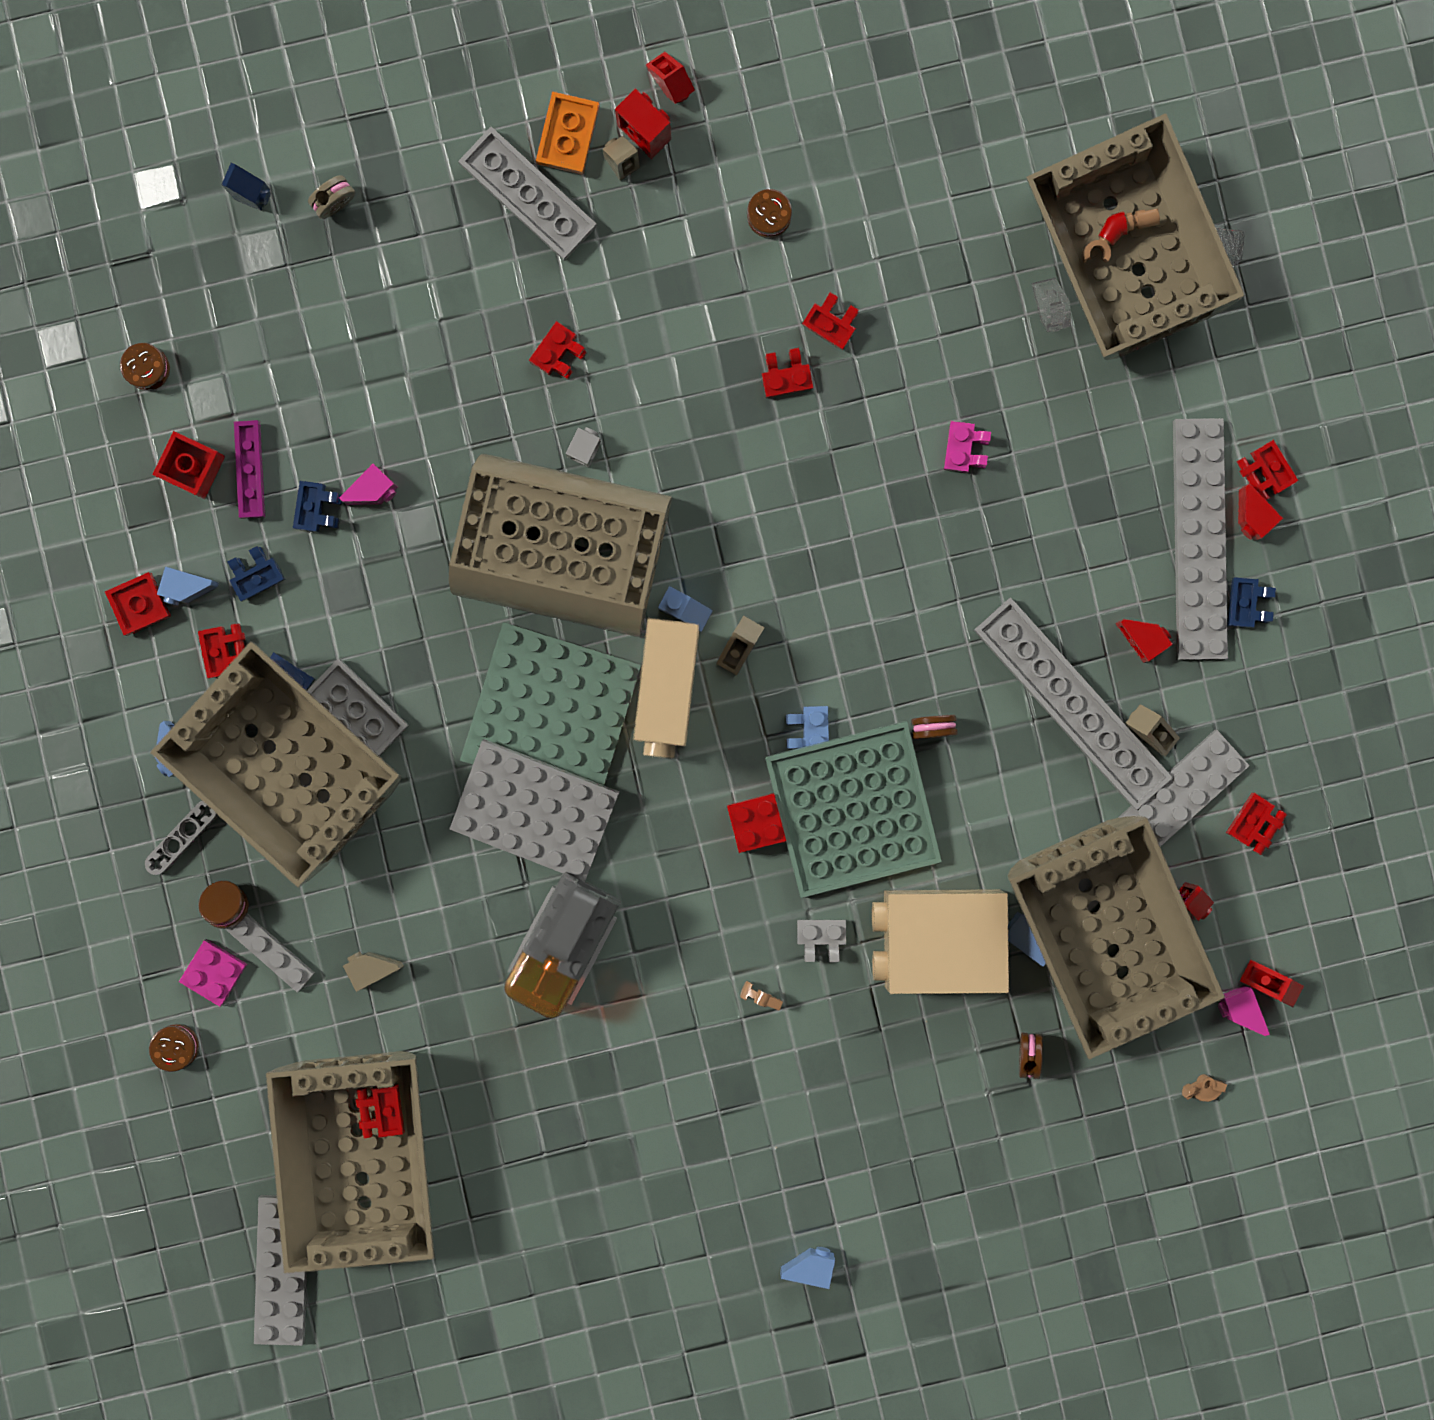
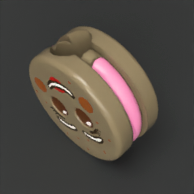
(331, 197)

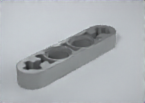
(182, 837)

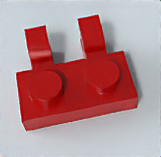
(828, 325)
(553, 348)
(786, 380)

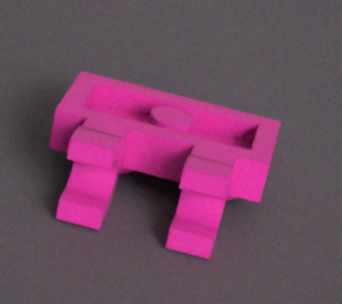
(959, 447)

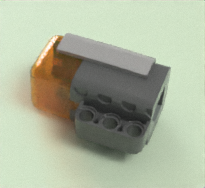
(561, 946)

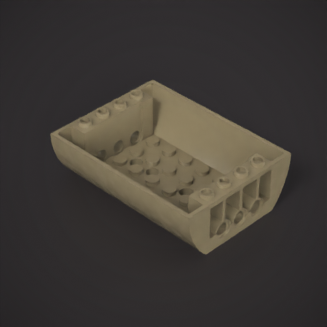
(1179, 255)
(550, 573)
(263, 791)
(1136, 911)
(320, 1162)

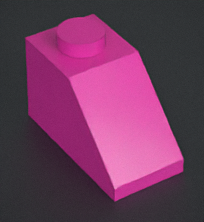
(370, 488)
(1242, 1008)

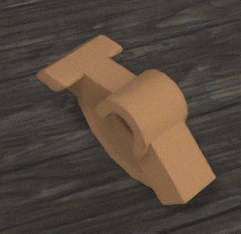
(760, 998)
(1204, 1089)

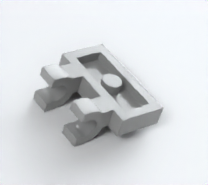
(821, 932)

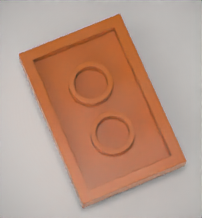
(567, 133)

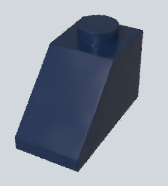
(246, 187)

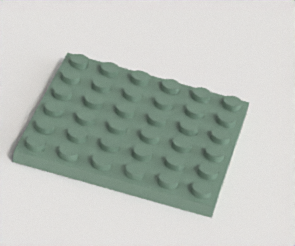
(553, 702)
(853, 809)

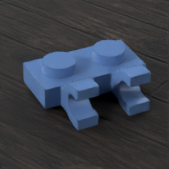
(814, 726)

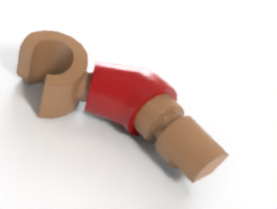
(1116, 227)

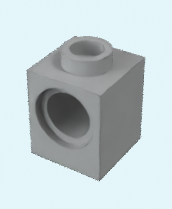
(584, 446)

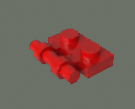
(1273, 467)
(215, 648)
(1251, 819)
(387, 1111)

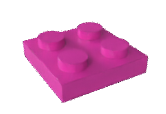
(213, 973)

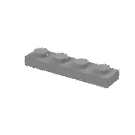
(272, 953)

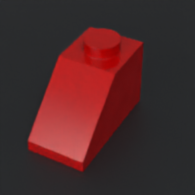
(671, 77)
(1255, 513)
(1145, 638)
(1196, 901)
(1271, 983)

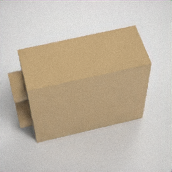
(666, 686)
(942, 941)

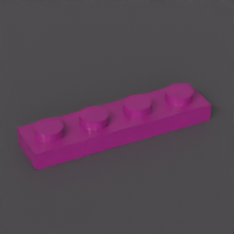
(249, 469)

